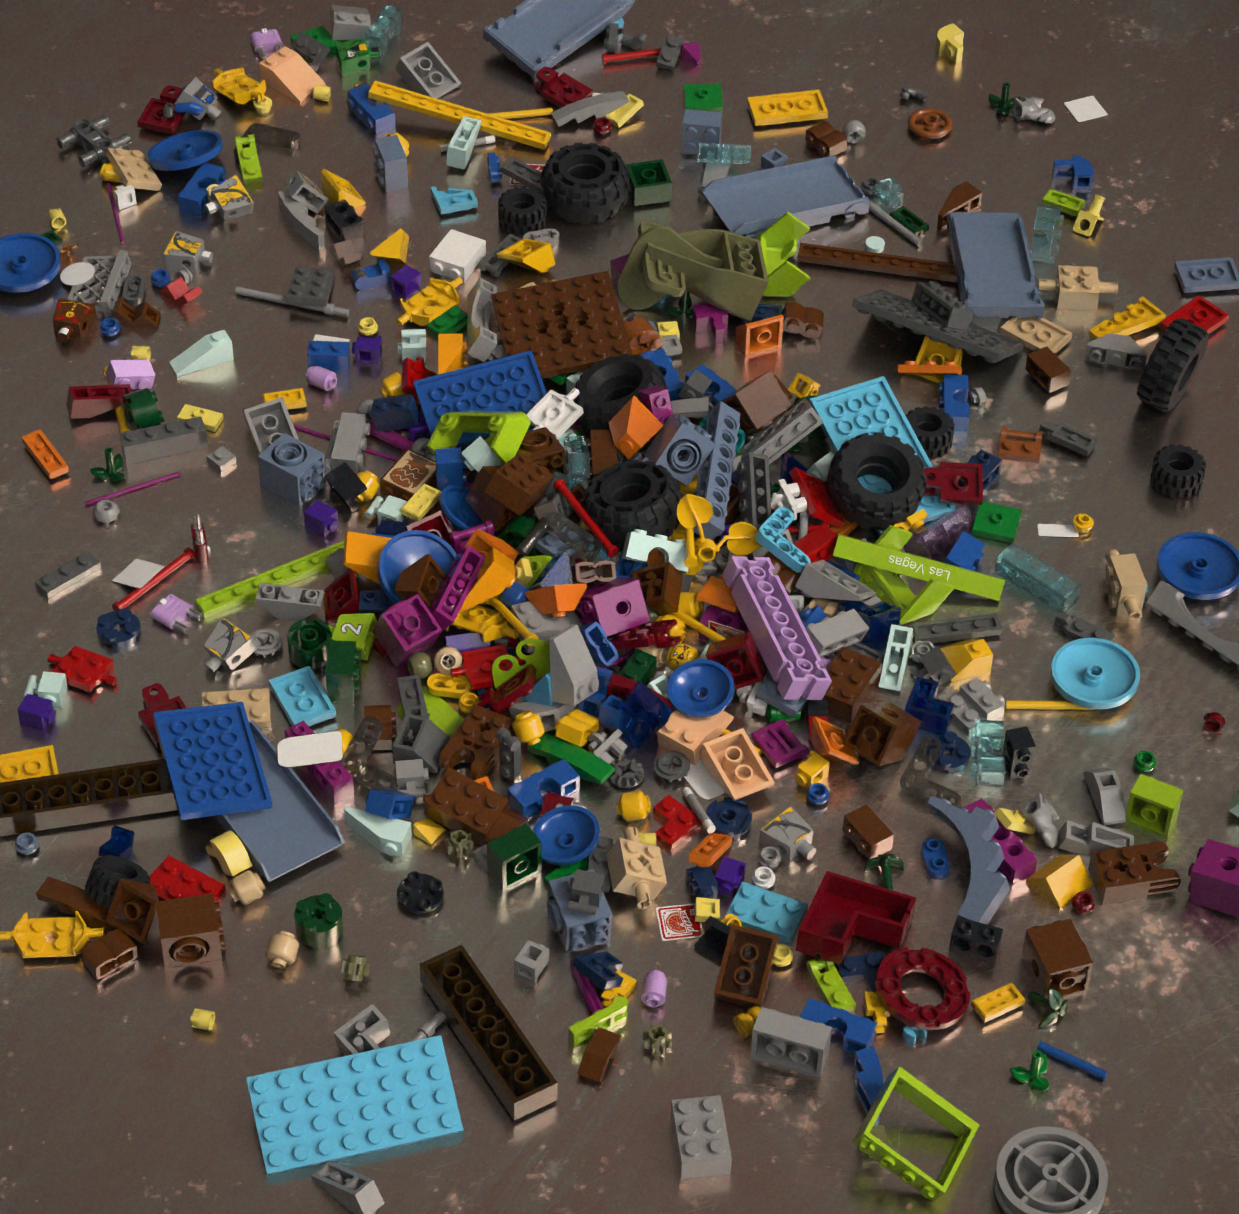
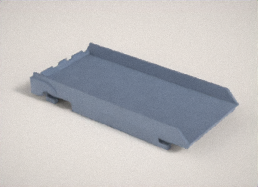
(550, 30)
(805, 189)
(993, 264)
(291, 830)

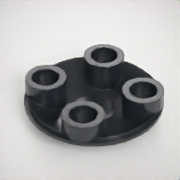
(420, 893)

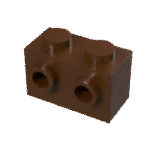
(1048, 369)
(867, 832)

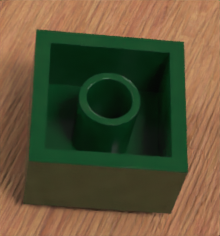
(649, 182)
(343, 672)
(514, 857)

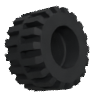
(522, 210)
(932, 429)
(1178, 471)
(106, 875)

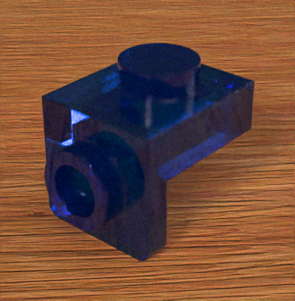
(119, 844)

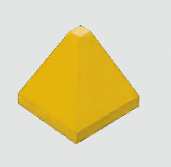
(427, 830)

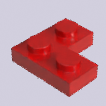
(679, 822)

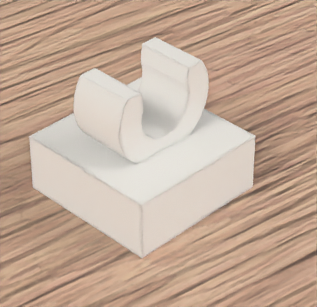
(124, 196)

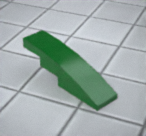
(583, 762)

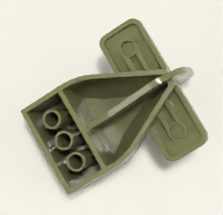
(707, 262)

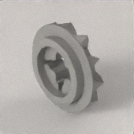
(263, 636)

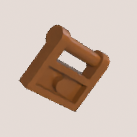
(1020, 450)

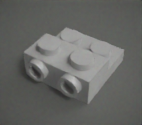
(974, 703)

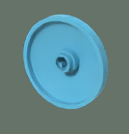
(1095, 673)

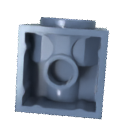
(680, 448)
(292, 469)
(576, 928)

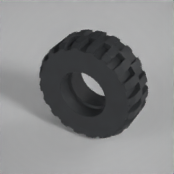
(1172, 364)

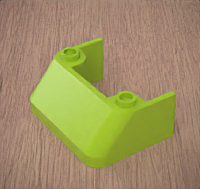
(777, 245)
(507, 424)
(892, 588)

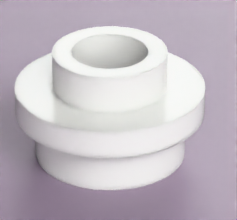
(763, 877)

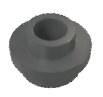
(869, 185)

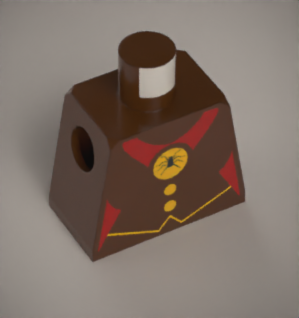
(73, 319)

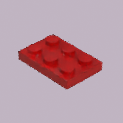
(1200, 313)
(817, 497)
(178, 880)

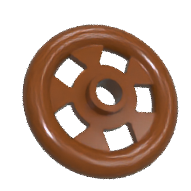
(930, 123)

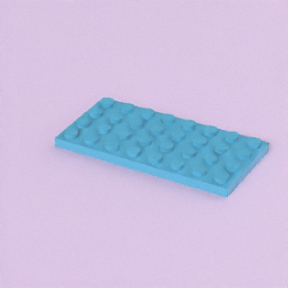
(872, 409)
(354, 1105)

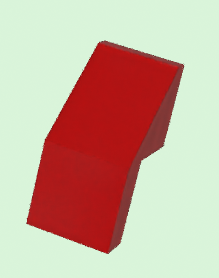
(178, 292)

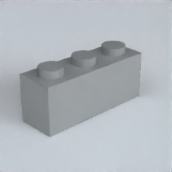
(350, 441)
(839, 631)

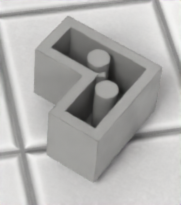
(362, 1032)

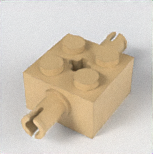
(1077, 287)
(1125, 584)
(636, 868)

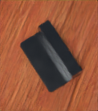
(346, 485)
(713, 940)

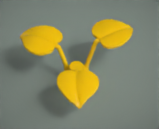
(693, 511)

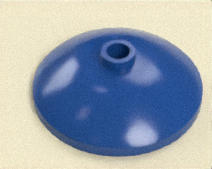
(456, 507)
(700, 679)
(566, 826)

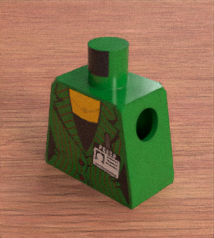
(354, 55)

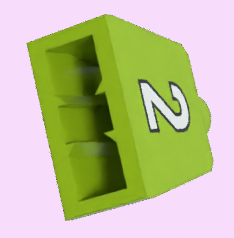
(356, 628)

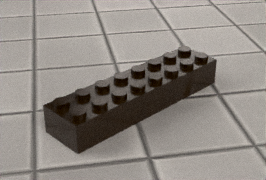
(85, 797)
(488, 1032)

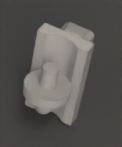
(613, 743)

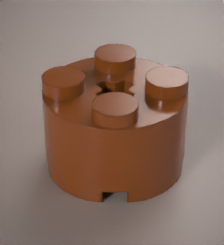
(642, 336)

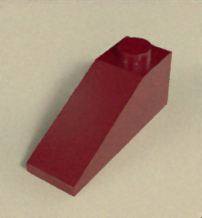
(95, 400)

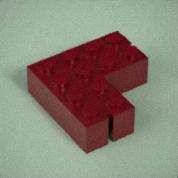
(852, 908)

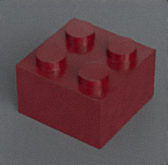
(740, 658)

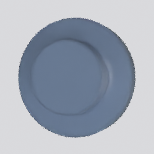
(26, 843)

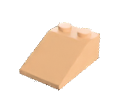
(289, 74)
(689, 733)
(735, 764)

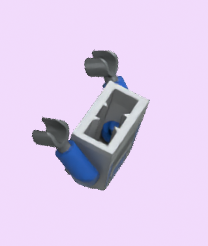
(195, 100)

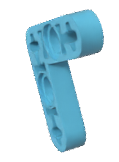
(772, 540)

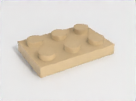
(133, 169)
(1036, 333)
(254, 700)

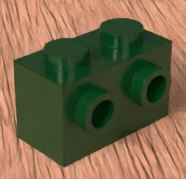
(639, 667)

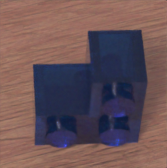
(877, 617)
(924, 705)
(647, 714)

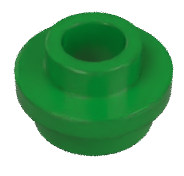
(1144, 761)

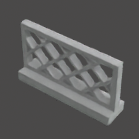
(113, 284)
(784, 432)

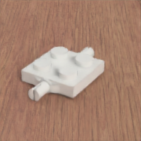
(556, 412)

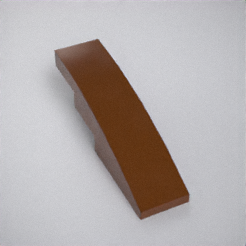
(72, 899)

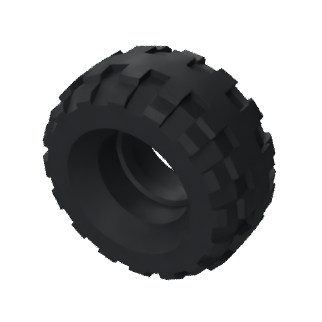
(585, 183)
(611, 385)
(879, 457)
(633, 498)

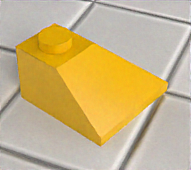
(530, 255)
(969, 658)

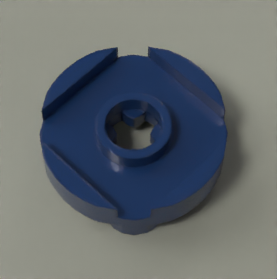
(122, 619)
(960, 753)
(741, 817)

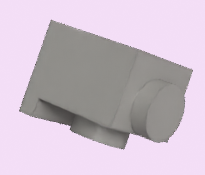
(531, 961)

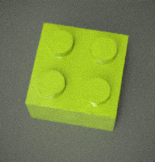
(1153, 805)

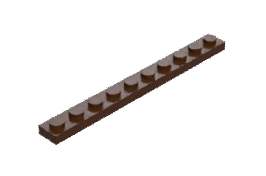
(877, 262)

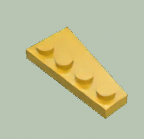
(1132, 320)

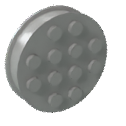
(1050, 1173)

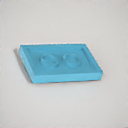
(302, 697)
(768, 911)

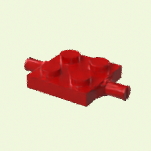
(411, 372)
(479, 663)
(84, 668)

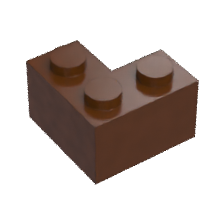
(660, 587)

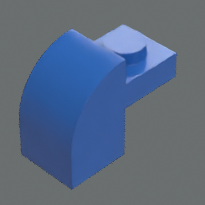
(1077, 170)
(592, 704)
(612, 716)

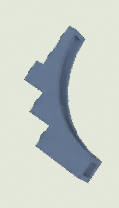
(976, 830)

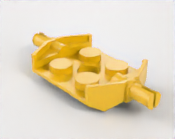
(238, 86)
(438, 298)
(485, 622)
(31, 936)

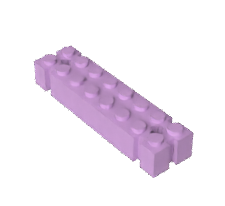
(776, 628)

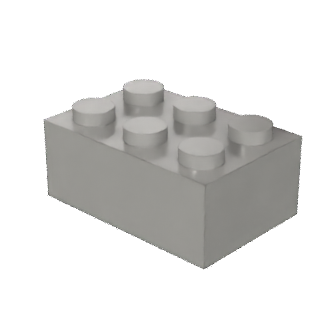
(790, 1042)
(701, 1137)

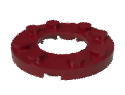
(935, 964)

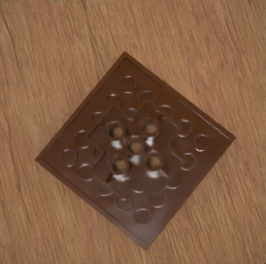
(563, 323)

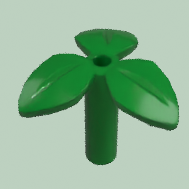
(1038, 1067)

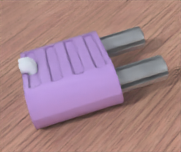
(266, 41)
(173, 612)

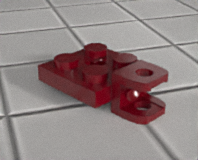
(556, 86)
(152, 114)
(945, 480)
(647, 635)
(506, 694)
(156, 703)

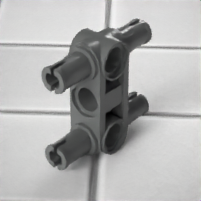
(92, 139)

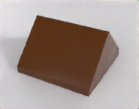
(133, 908)

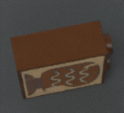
(408, 475)

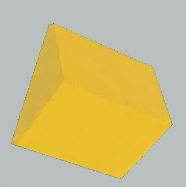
(339, 189)
(393, 248)
(939, 353)
(1061, 879)

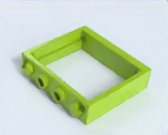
(936, 1108)

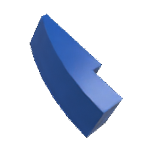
(868, 1077)

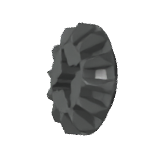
(663, 762)
(629, 779)

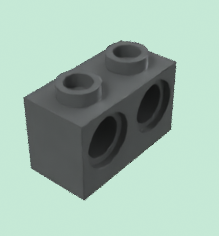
(553, 503)

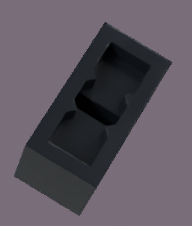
(344, 220)
(1019, 752)
(975, 940)

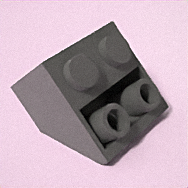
(419, 740)

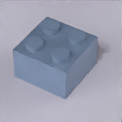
(700, 128)
(390, 163)

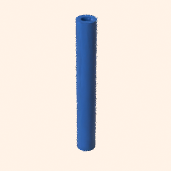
(1072, 1060)

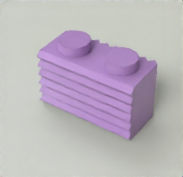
(133, 372)

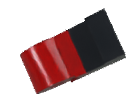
(817, 709)

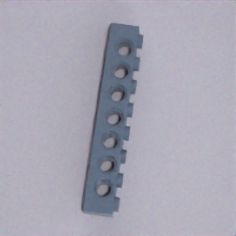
(716, 471)

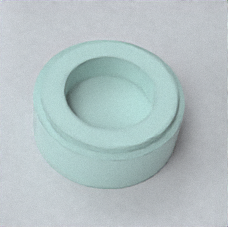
(874, 244)

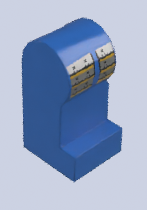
(371, 276)

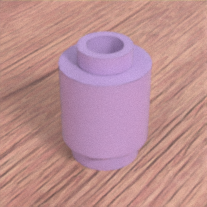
(321, 378)
(654, 988)

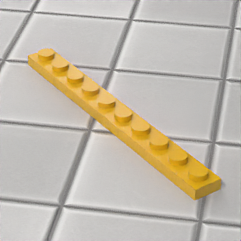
(454, 113)

